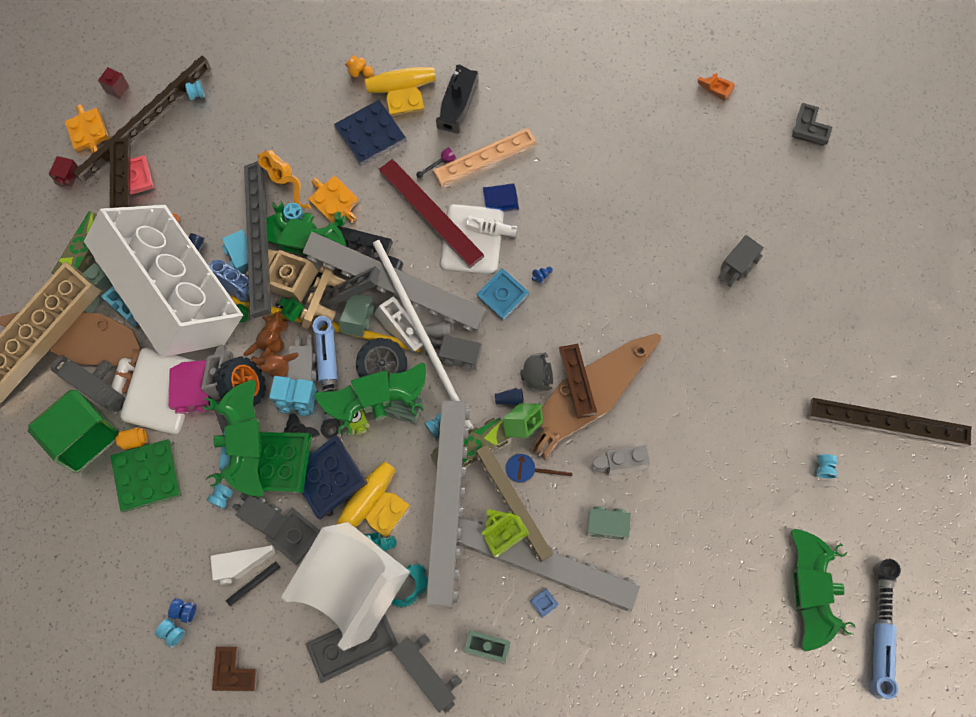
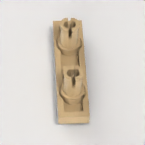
(315, 308)

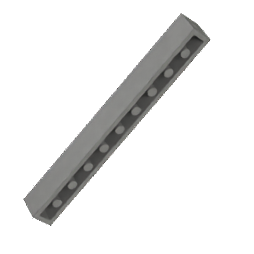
(417, 290)
(447, 505)
(557, 569)

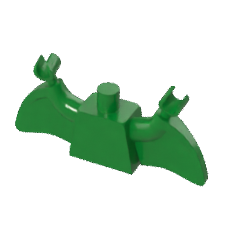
(293, 235)
(373, 395)
(241, 439)
(816, 591)

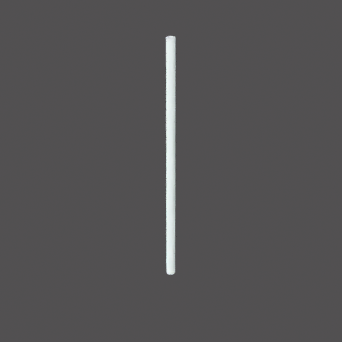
(417, 324)

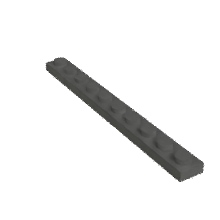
(257, 241)

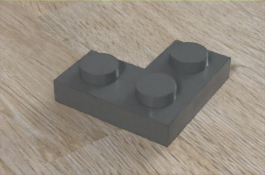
(807, 127)

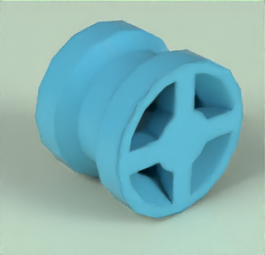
(195, 90)
(291, 210)

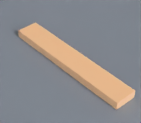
(484, 157)

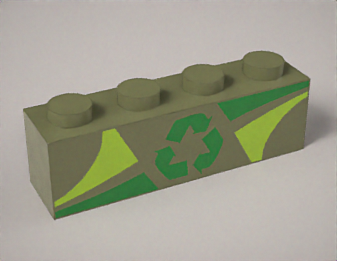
(77, 252)
(489, 434)

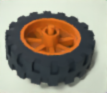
(246, 368)

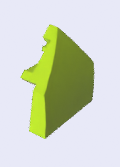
(503, 531)

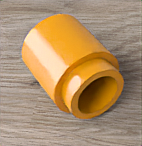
(132, 438)

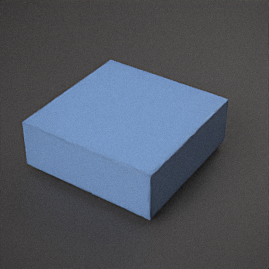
(544, 603)

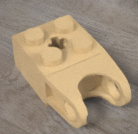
(289, 274)

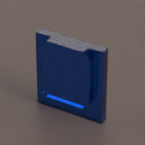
(501, 197)

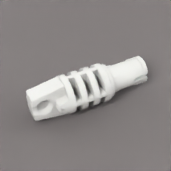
(490, 227)

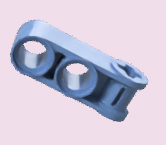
(231, 279)

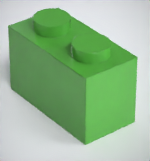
(523, 420)

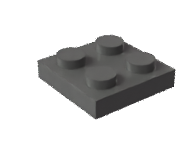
(294, 536)

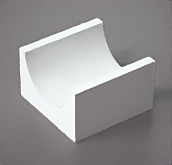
(347, 581)

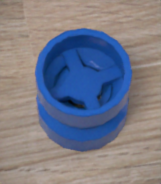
(182, 610)

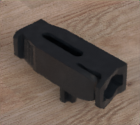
(457, 99)

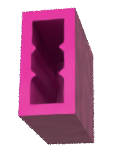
(186, 386)

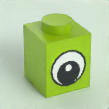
(359, 424)

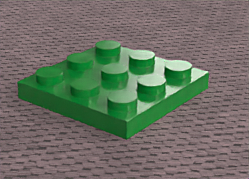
(284, 461)
(145, 475)

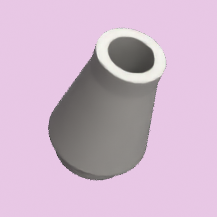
(439, 329)

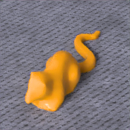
(280, 173)

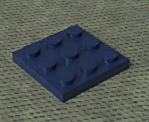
(370, 132)
(331, 477)

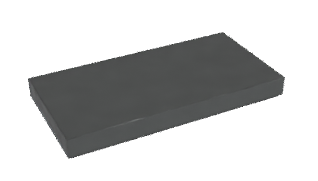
(333, 661)

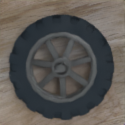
(380, 344)

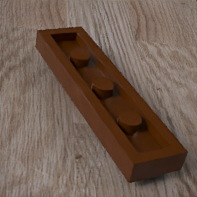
(577, 381)

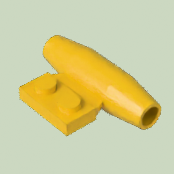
(402, 88)
(373, 503)

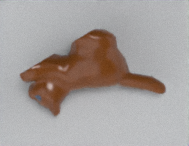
(270, 335)
(274, 364)

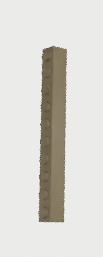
(513, 501)

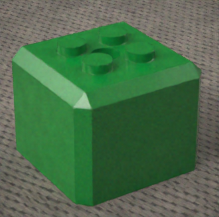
(73, 431)

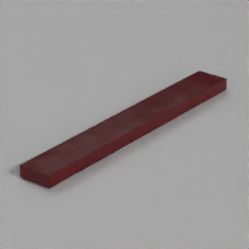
(431, 213)

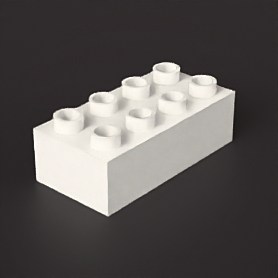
(162, 279)

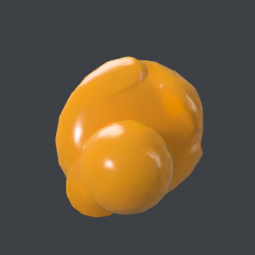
(356, 65)

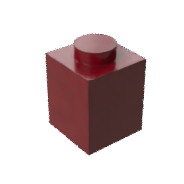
(113, 82)
(63, 171)

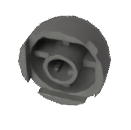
(537, 372)

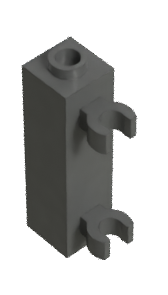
(424, 675)

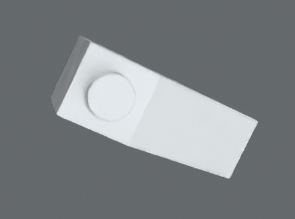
(398, 323)
(236, 564)

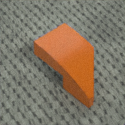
(717, 86)

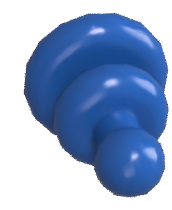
(541, 274)

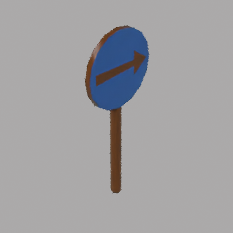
(522, 468)

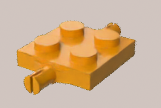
(86, 129)
(333, 197)

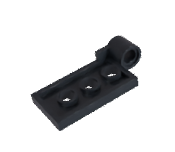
(362, 239)

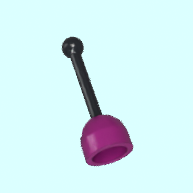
(446, 156)

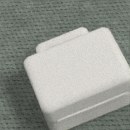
(487, 244)
(148, 391)

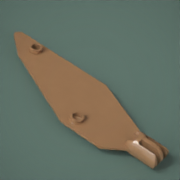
(94, 339)
(607, 381)

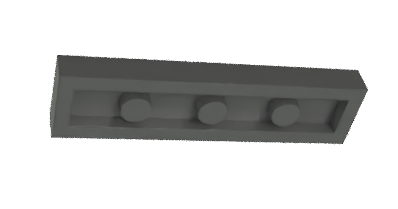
(351, 287)

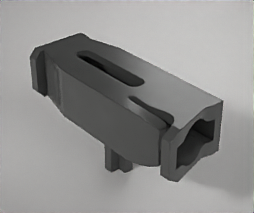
(89, 383)

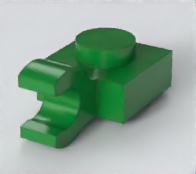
(292, 308)

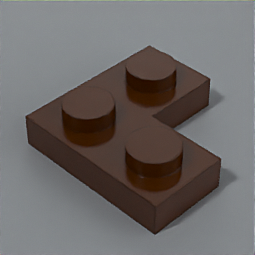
(227, 676)

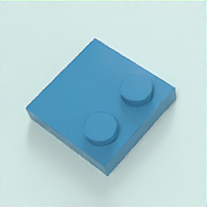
(502, 294)

